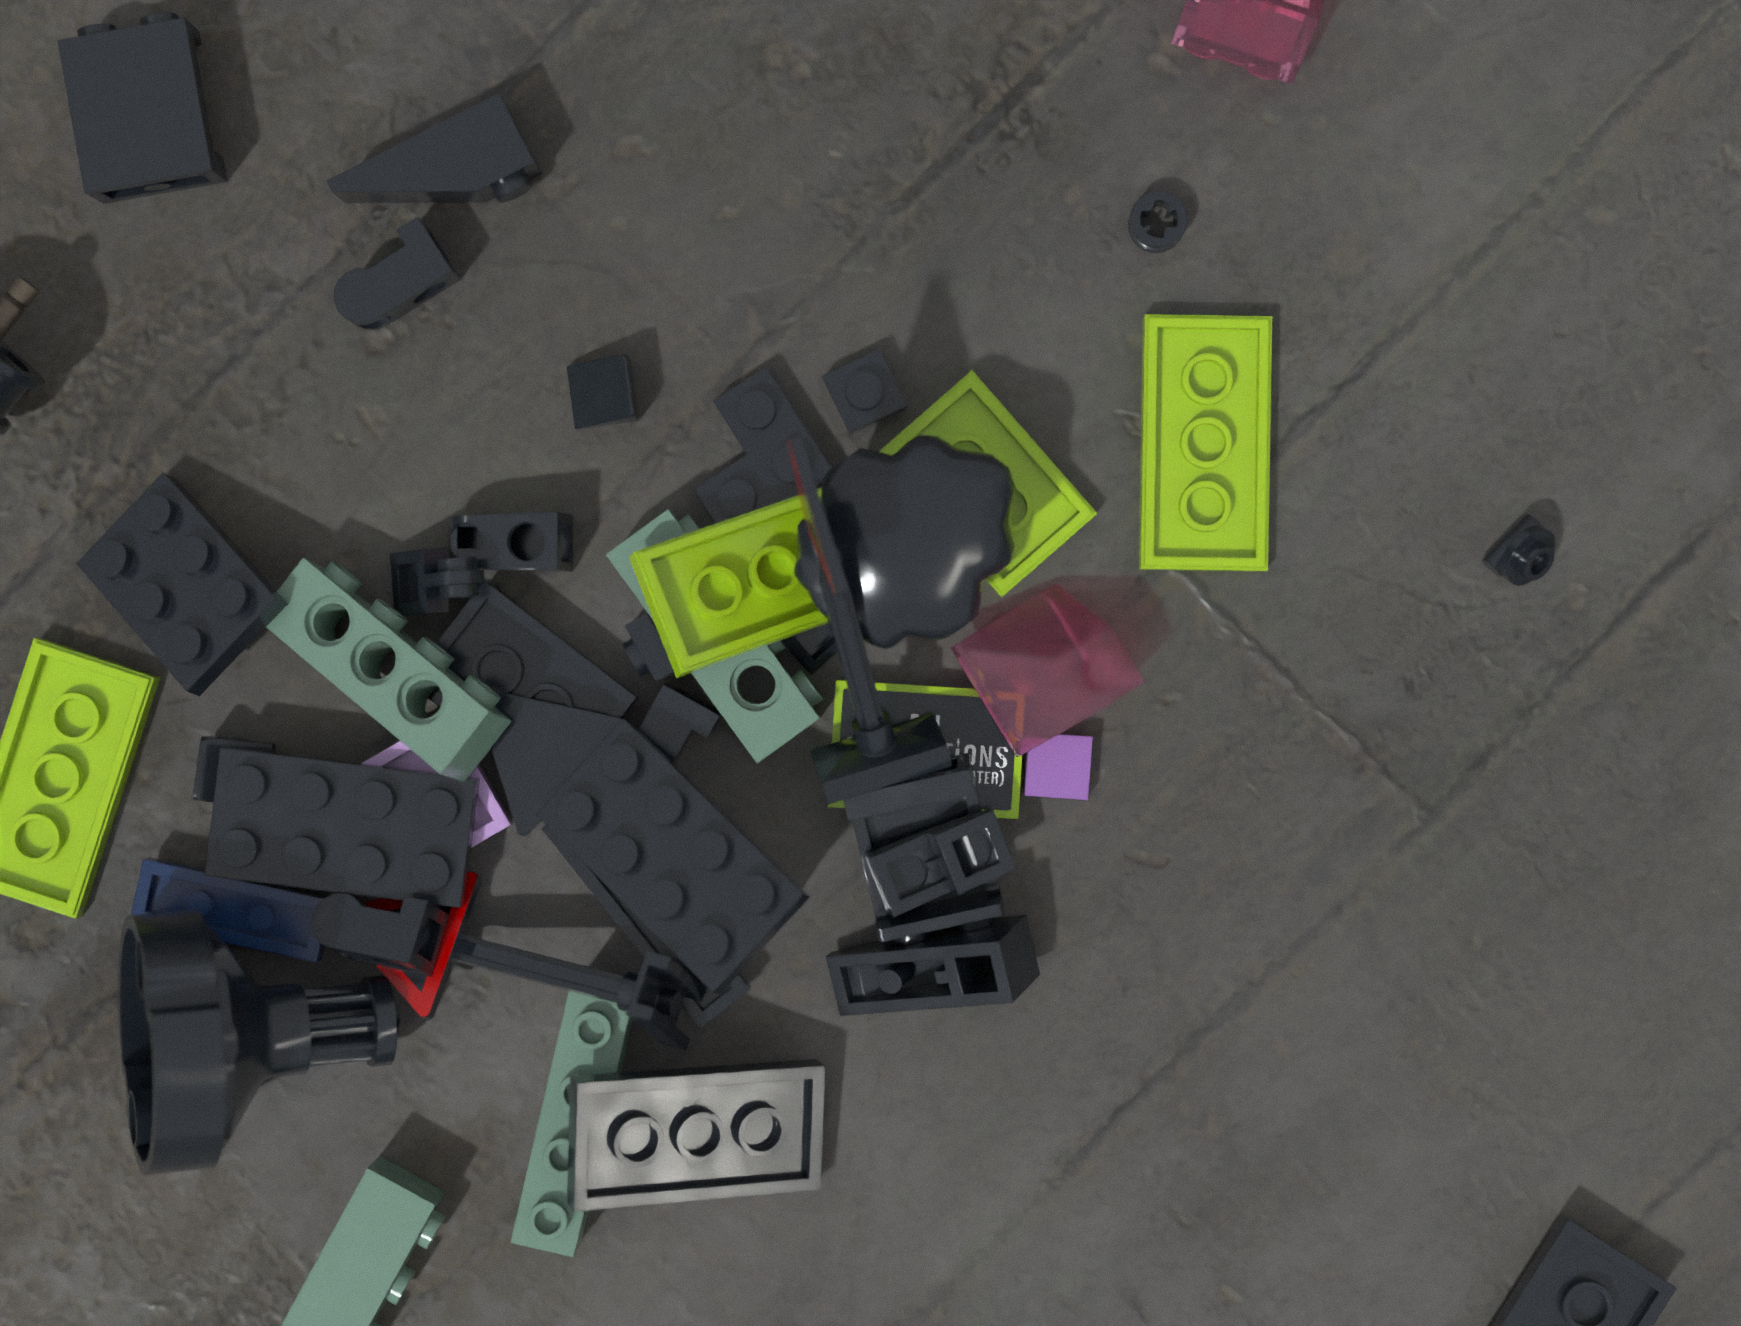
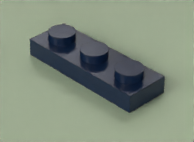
(238, 910)

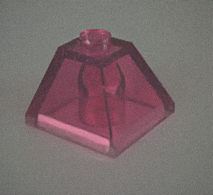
(1046, 667)

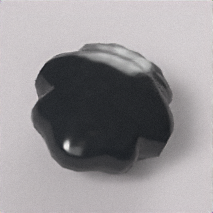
(913, 537)

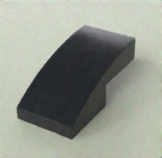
(940, 861)

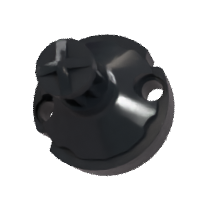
(208, 1036)

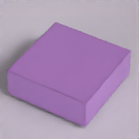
(1059, 768)

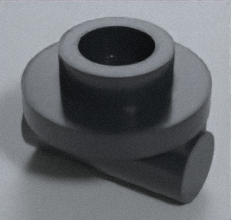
(1523, 553)

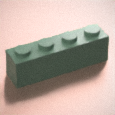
(370, 1249)

